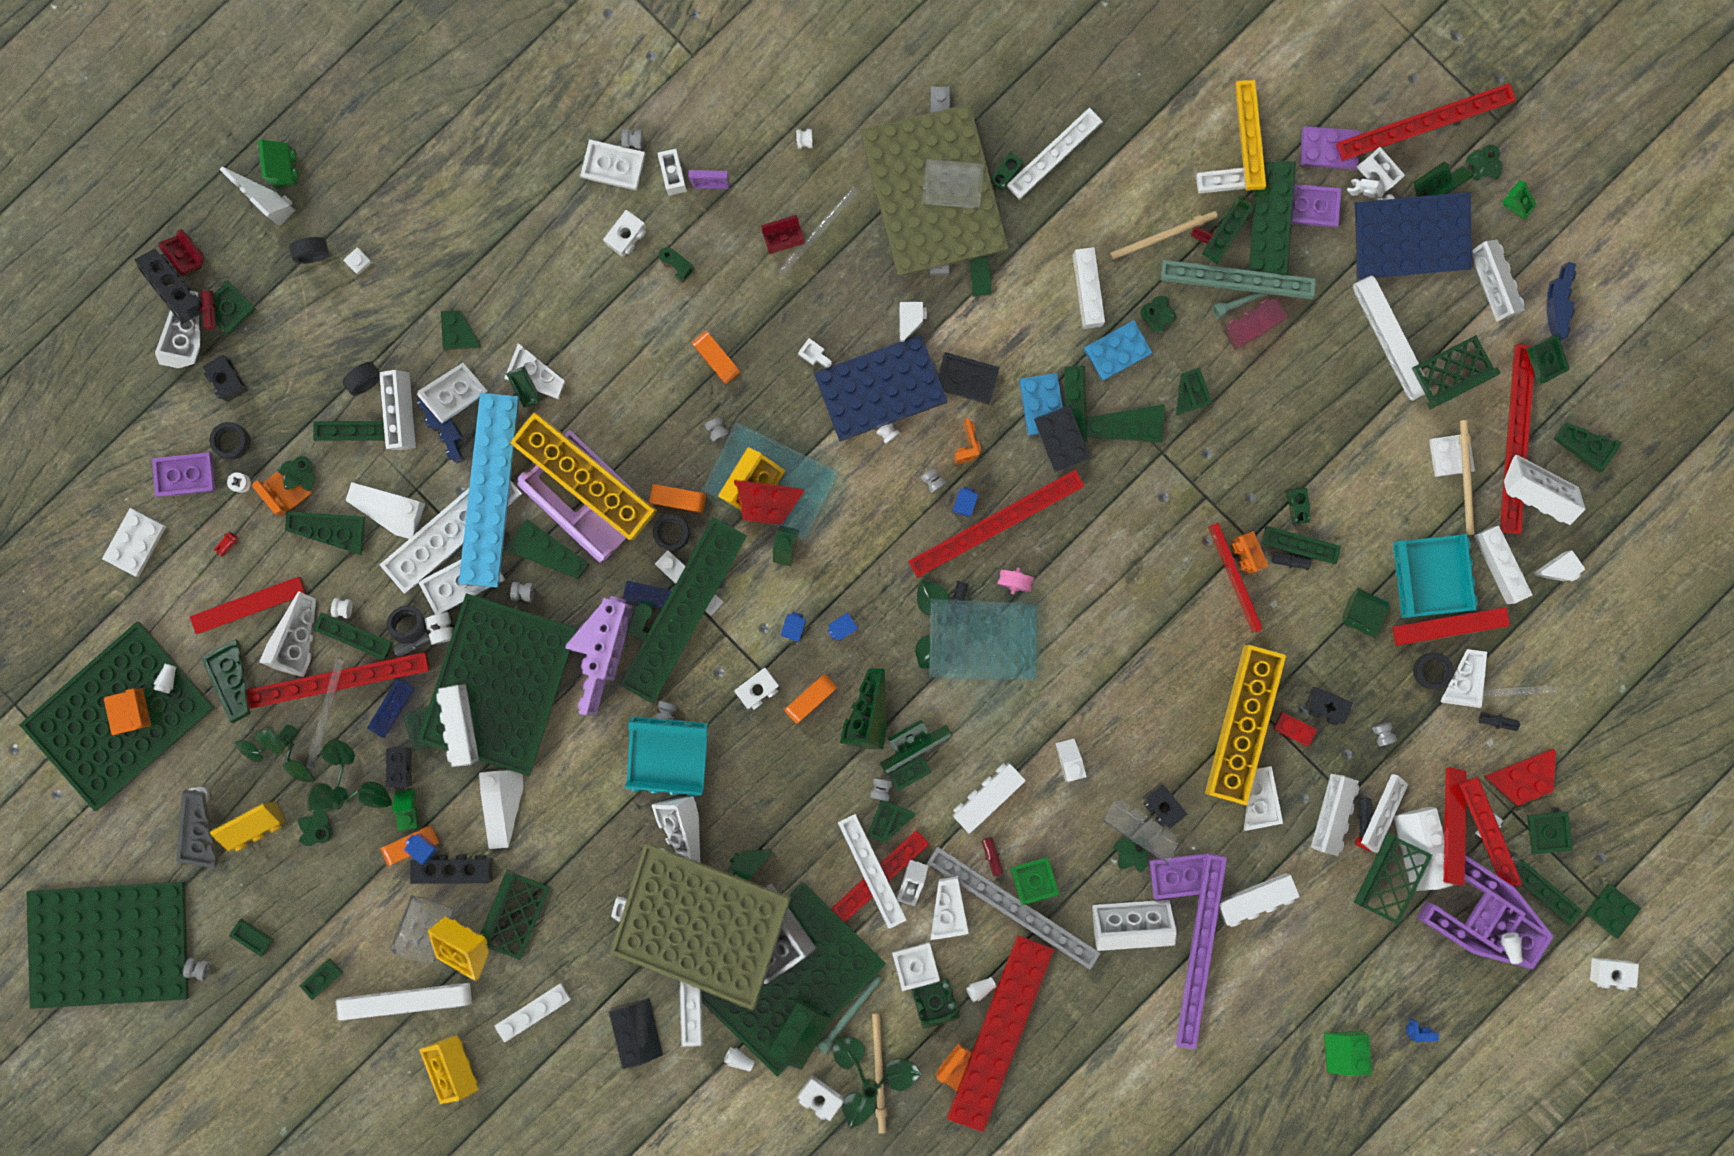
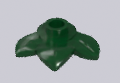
(1483, 164)
(1160, 313)
(297, 476)
(312, 828)
(1130, 856)

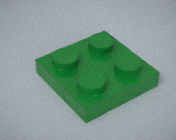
(1034, 881)

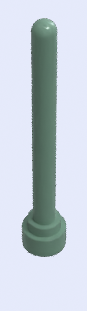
(1220, 310)
(825, 1044)

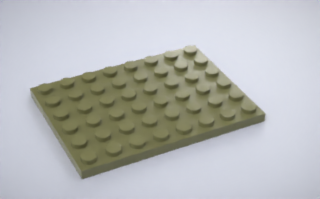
(921, 233)
(700, 925)

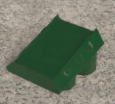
(1365, 612)
(935, 1003)

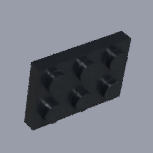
(967, 378)
(1062, 438)

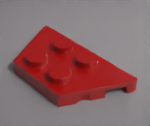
(766, 501)
(1526, 778)

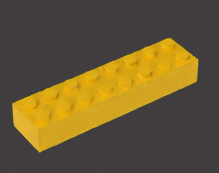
(583, 476)
(1245, 724)

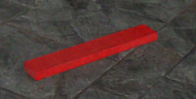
(1235, 577)
(247, 605)
(1450, 626)
(1454, 828)
(1490, 831)
(891, 866)

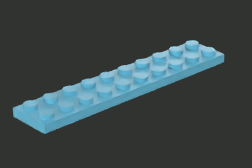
(489, 490)

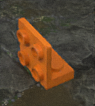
(965, 454)
(276, 495)
(1249, 553)
(127, 711)
(954, 1066)

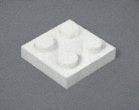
(1447, 456)
(915, 966)

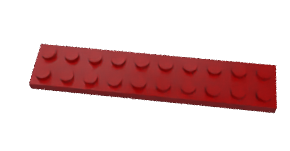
(1000, 1033)

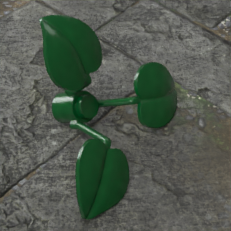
(925, 593)
(275, 744)
(325, 799)
(859, 1107)

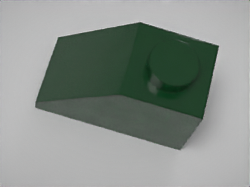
(785, 545)
(749, 862)

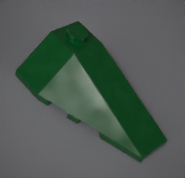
(867, 721)

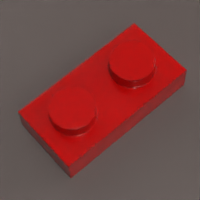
(1294, 729)

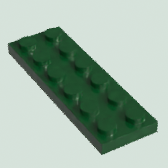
(1273, 219)

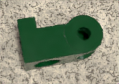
(1006, 171)
(672, 259)
(1299, 505)
(640, 619)

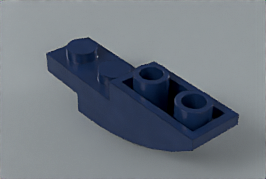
(1559, 308)
(449, 433)

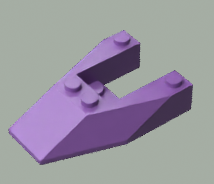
(1497, 913)

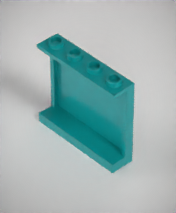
(1434, 575)
(666, 756)

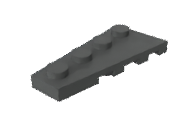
(194, 835)

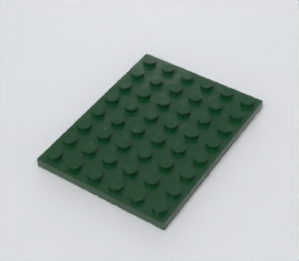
(510, 676)
(75, 725)
(107, 944)
(822, 979)

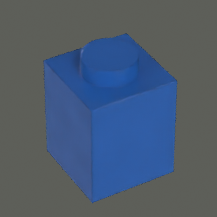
(965, 502)
(793, 626)
(842, 627)
(420, 848)

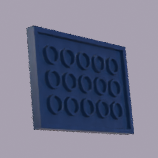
(1413, 235)
(880, 388)

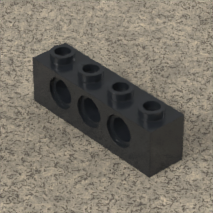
(183, 309)
(483, 870)

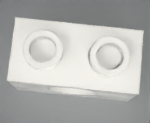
(1381, 168)
(672, 172)
(625, 223)
(746, 694)
(1625, 973)
(814, 1088)

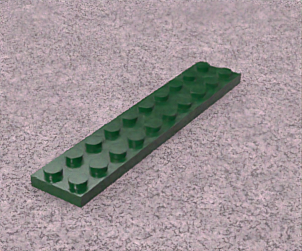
(683, 610)

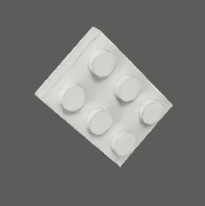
(612, 165)
(451, 392)
(134, 542)

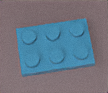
(1117, 350)
(1039, 397)

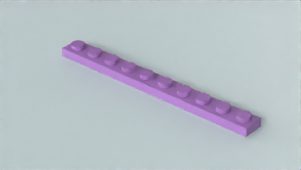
(1201, 951)

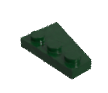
(1589, 447)

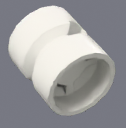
(434, 624)

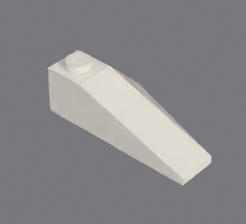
(268, 201)
(179, 342)
(391, 511)
(290, 643)
(500, 802)
(681, 824)

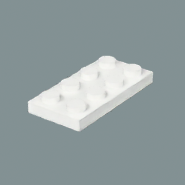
(444, 590)

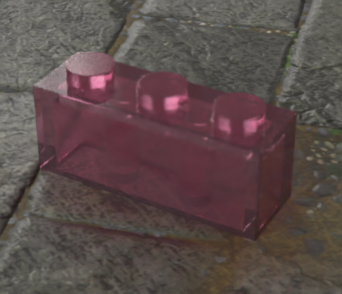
(1254, 323)

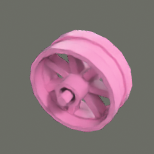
(1015, 581)

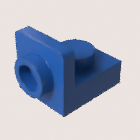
(1420, 1034)

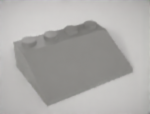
(790, 947)

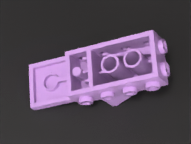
(603, 641)

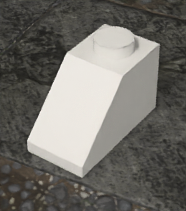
(911, 318)
(1562, 568)
(1070, 760)
(912, 883)

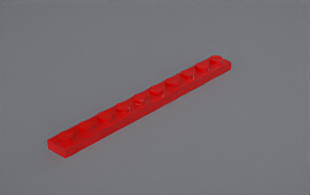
(1425, 122)
(1517, 433)
(996, 523)
(348, 678)

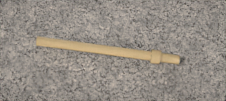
(1197, 221)
(1464, 440)
(881, 1110)

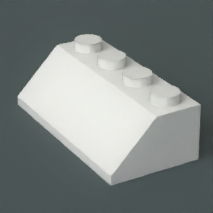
(1497, 280)
(1544, 490)
(458, 725)
(1335, 814)
(1424, 831)
(1133, 925)

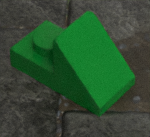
(1520, 200)
(406, 810)

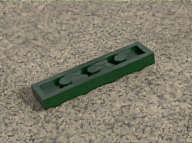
(1227, 230)
(1076, 395)
(348, 431)
(1300, 545)
(353, 636)
(1547, 893)

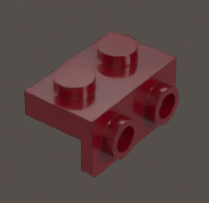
(782, 234)
(182, 253)

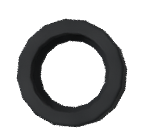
(309, 250)
(361, 378)
(215, 438)
(685, 534)
(400, 613)
(1448, 671)

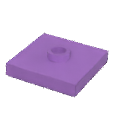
(709, 179)

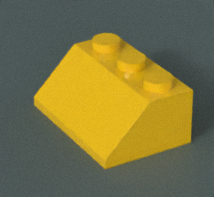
(754, 468)
(249, 826)
(459, 947)
(449, 1069)

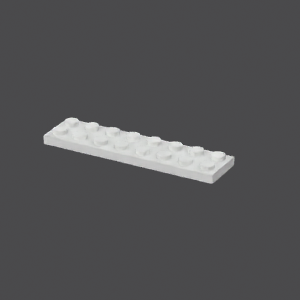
(432, 544)

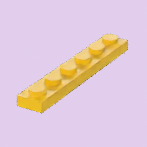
(1250, 135)

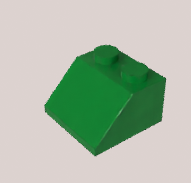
(278, 163)
(1348, 1053)

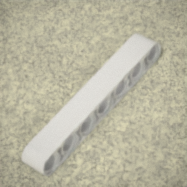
(1389, 335)
(404, 1001)

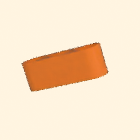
(715, 357)
(677, 498)
(810, 698)
(395, 851)

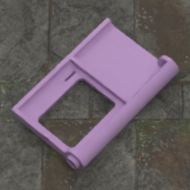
(585, 525)

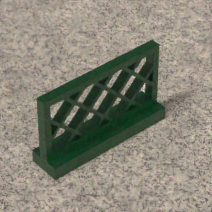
(1458, 387)
(1375, 875)
(500, 903)

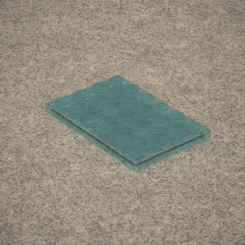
(799, 472)
(983, 640)

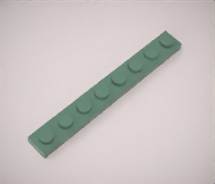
(1238, 279)

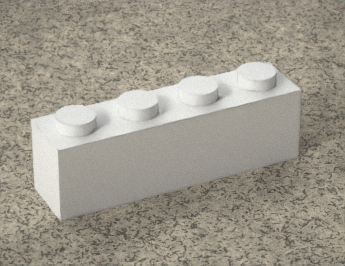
(1088, 288)
(397, 410)
(1502, 565)
(988, 798)
(1257, 899)

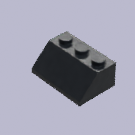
(635, 1033)

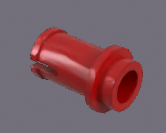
(226, 543)

